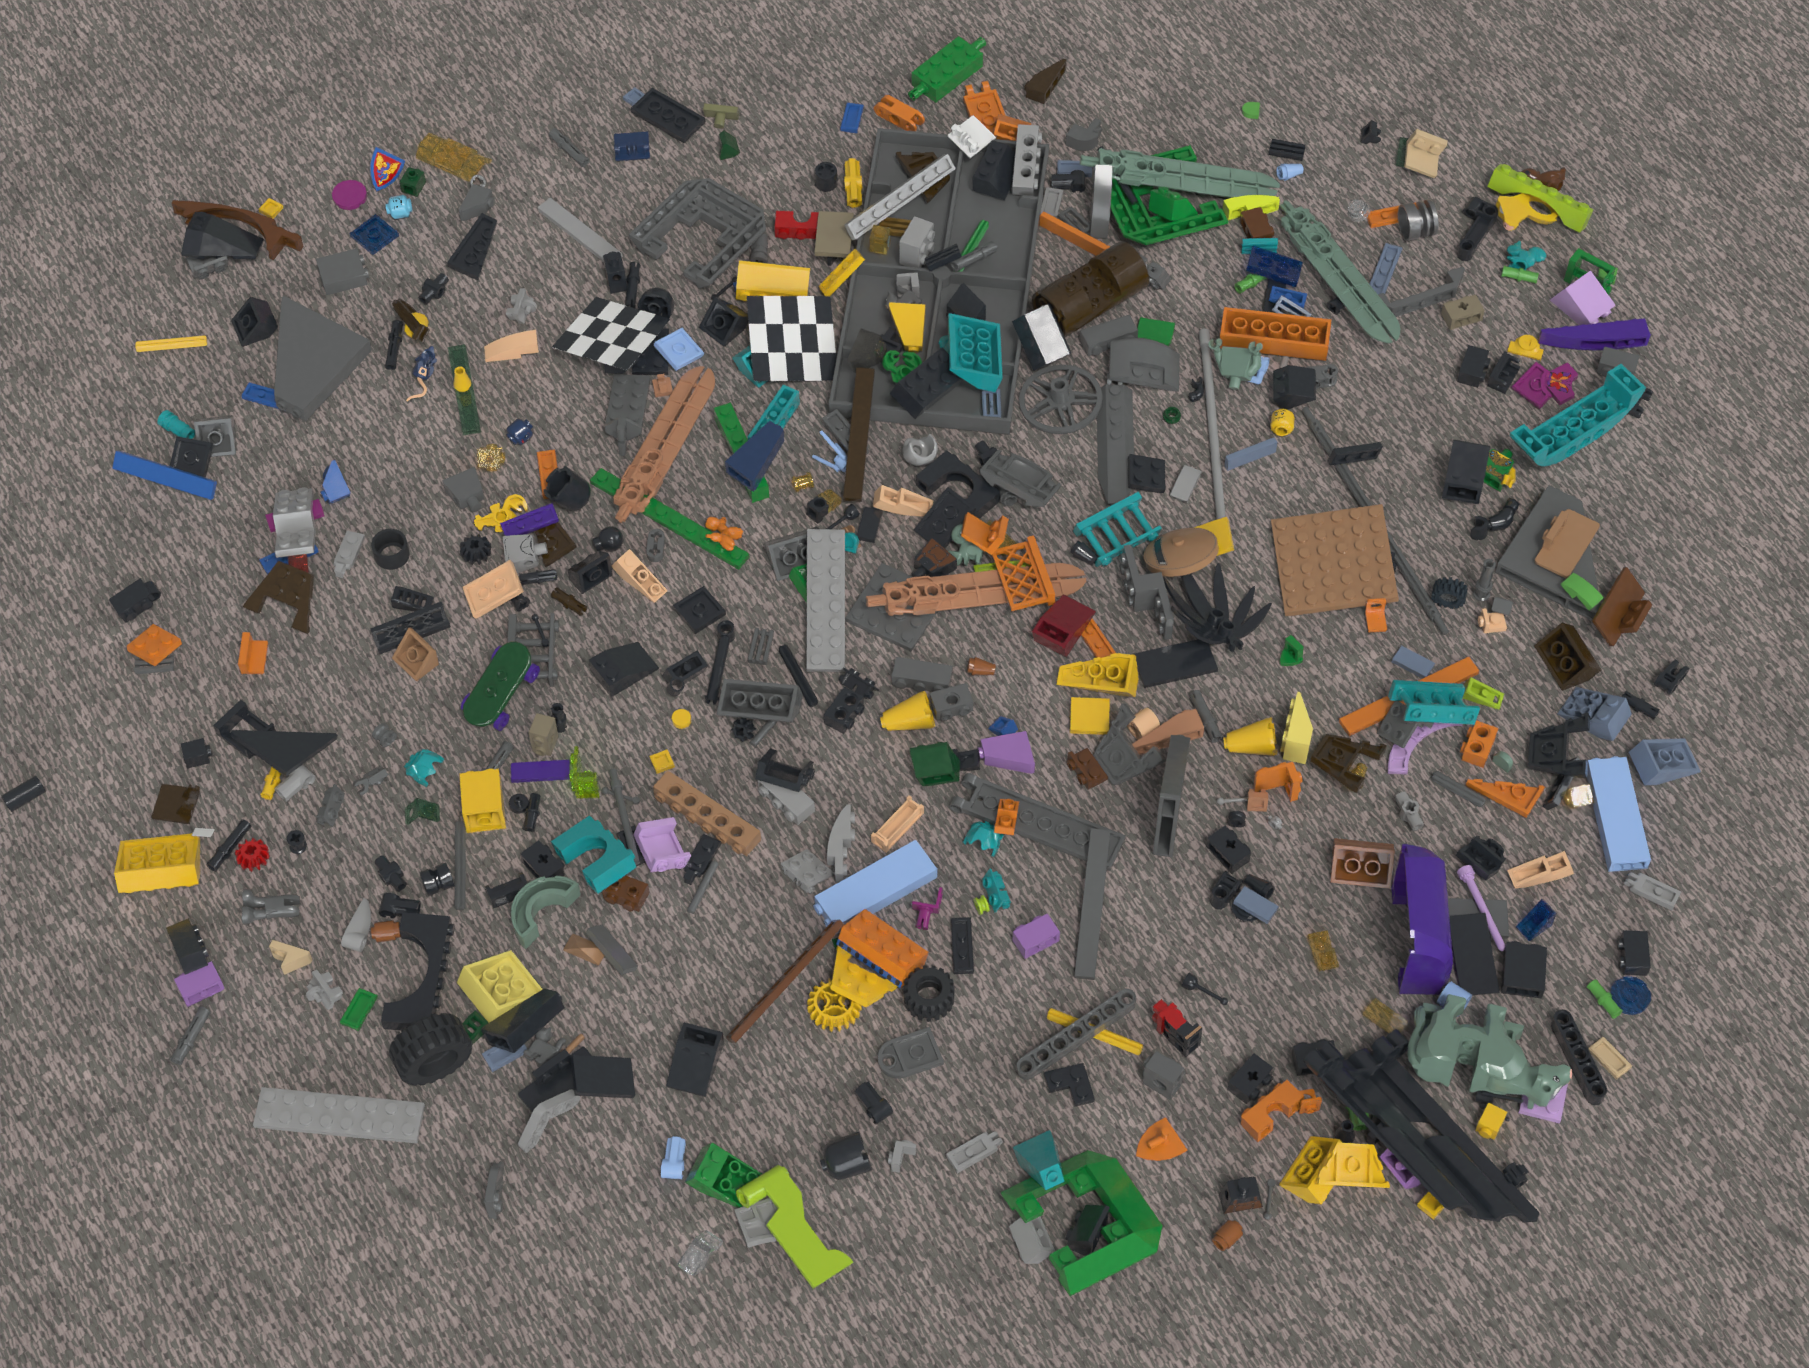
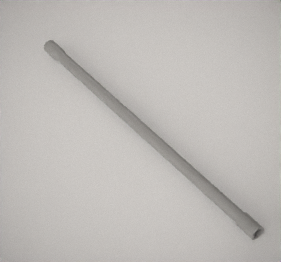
(1204, 337)

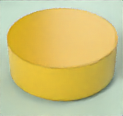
(681, 718)

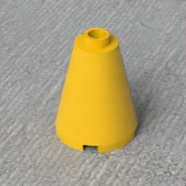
(909, 714)
(1254, 738)

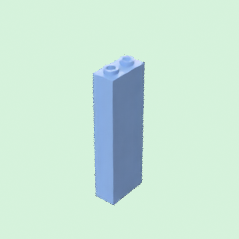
(1617, 814)
(877, 884)

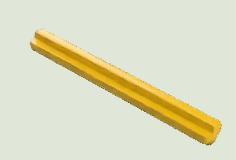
(1105, 1036)

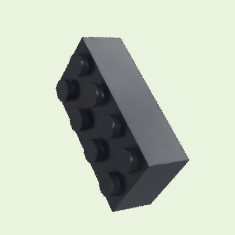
(926, 384)

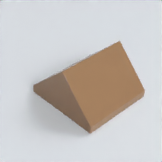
(415, 655)

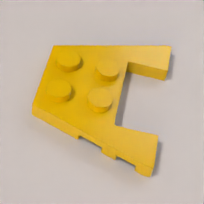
(856, 982)

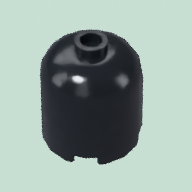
(567, 489)
(845, 1158)

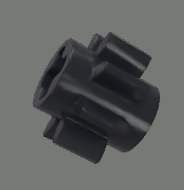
(743, 729)
(1516, 1174)

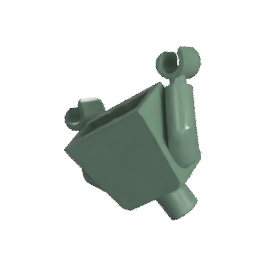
(1237, 363)

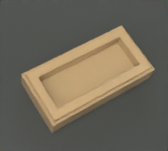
(1609, 1058)

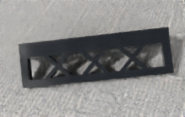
(424, 626)

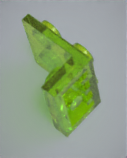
(584, 783)

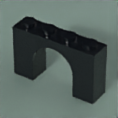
(950, 468)

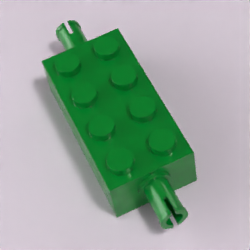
(947, 69)

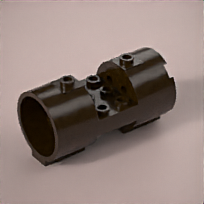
(1094, 287)

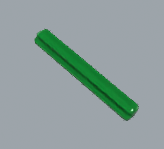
(975, 238)

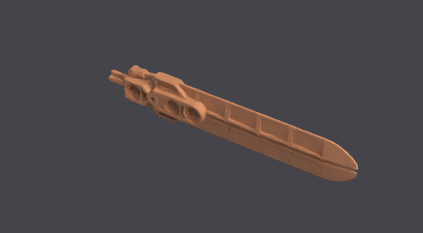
(651, 464)
(967, 590)

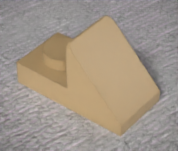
(293, 957)

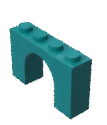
(590, 835)

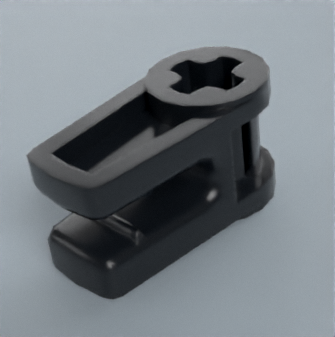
(1667, 680)

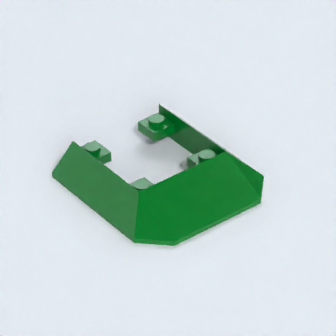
(1137, 224)
(1130, 1237)

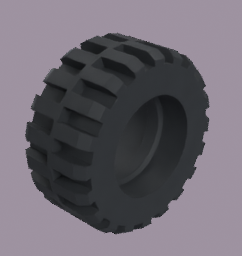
(430, 1049)

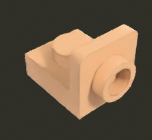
(1491, 622)

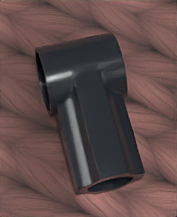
(1074, 181)
(393, 906)
(876, 1107)

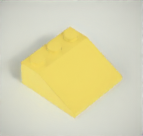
(497, 984)

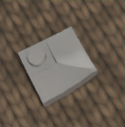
(754, 1222)

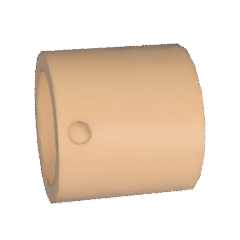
(1143, 723)

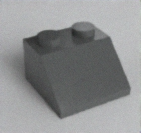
(219, 432)

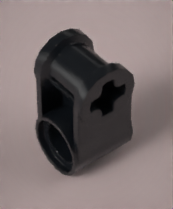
(1226, 888)

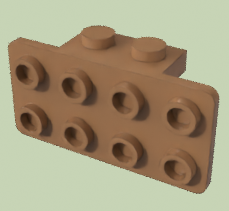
(1566, 542)

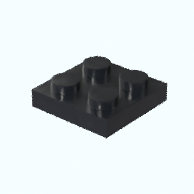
(191, 455)
(1146, 473)
(699, 610)

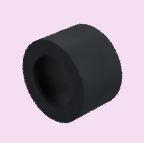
(388, 538)

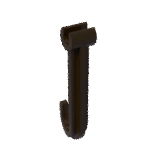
(405, 312)

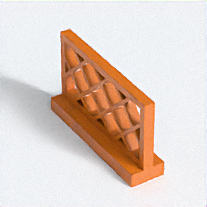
(1039, 573)

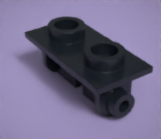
(851, 679)

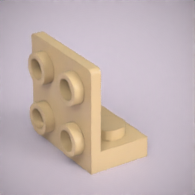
(1424, 152)

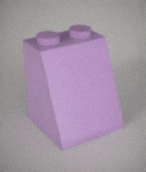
(1584, 300)

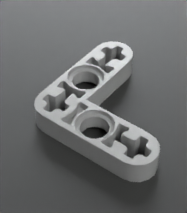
(541, 1116)

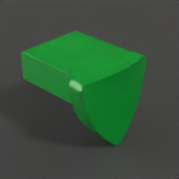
(1292, 652)

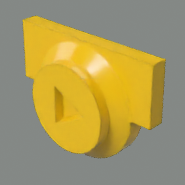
(1526, 346)

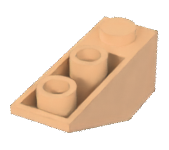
(638, 576)

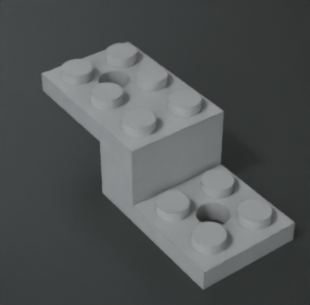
(294, 522)

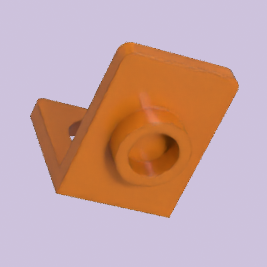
(1375, 615)
(1310, 1105)

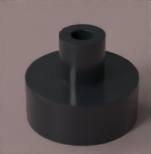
(518, 803)

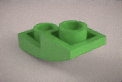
(1582, 589)

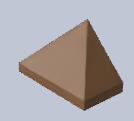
(584, 949)

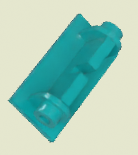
(993, 883)

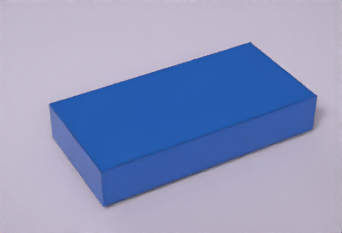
(852, 117)

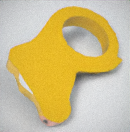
(1517, 208)

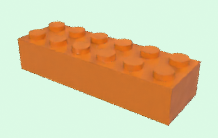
(1277, 333)

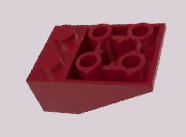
(1062, 625)

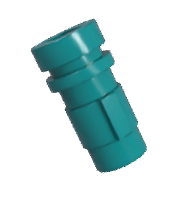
(171, 422)

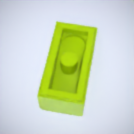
(1482, 693)

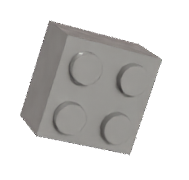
(917, 243)

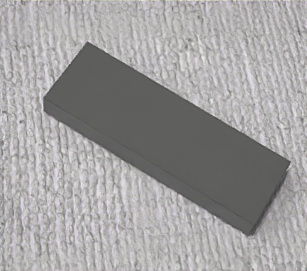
(611, 949)

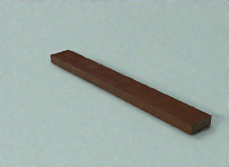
(784, 981)

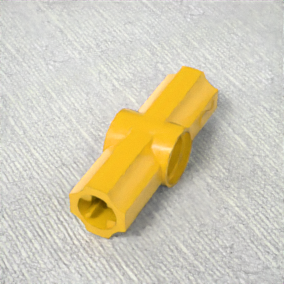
(853, 183)

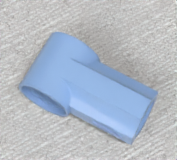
(673, 1163)

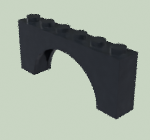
(433, 936)

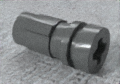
(759, 250)

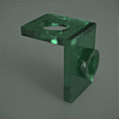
(422, 809)

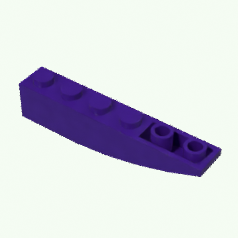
(1597, 336)

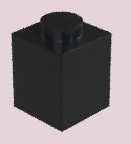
(196, 753)

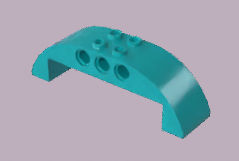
(1582, 421)

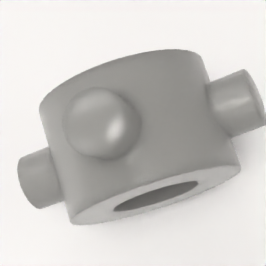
(1275, 822)

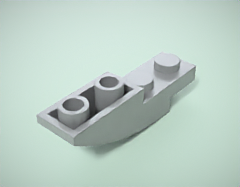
(840, 840)

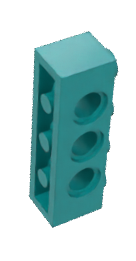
(780, 409)

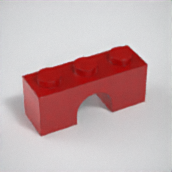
(788, 227)

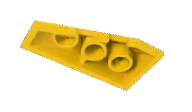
(1109, 675)

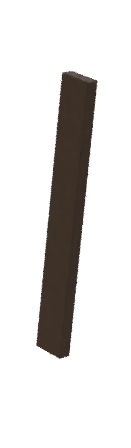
(859, 434)

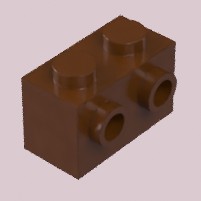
(628, 893)

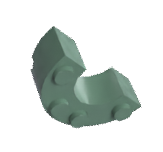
(534, 897)

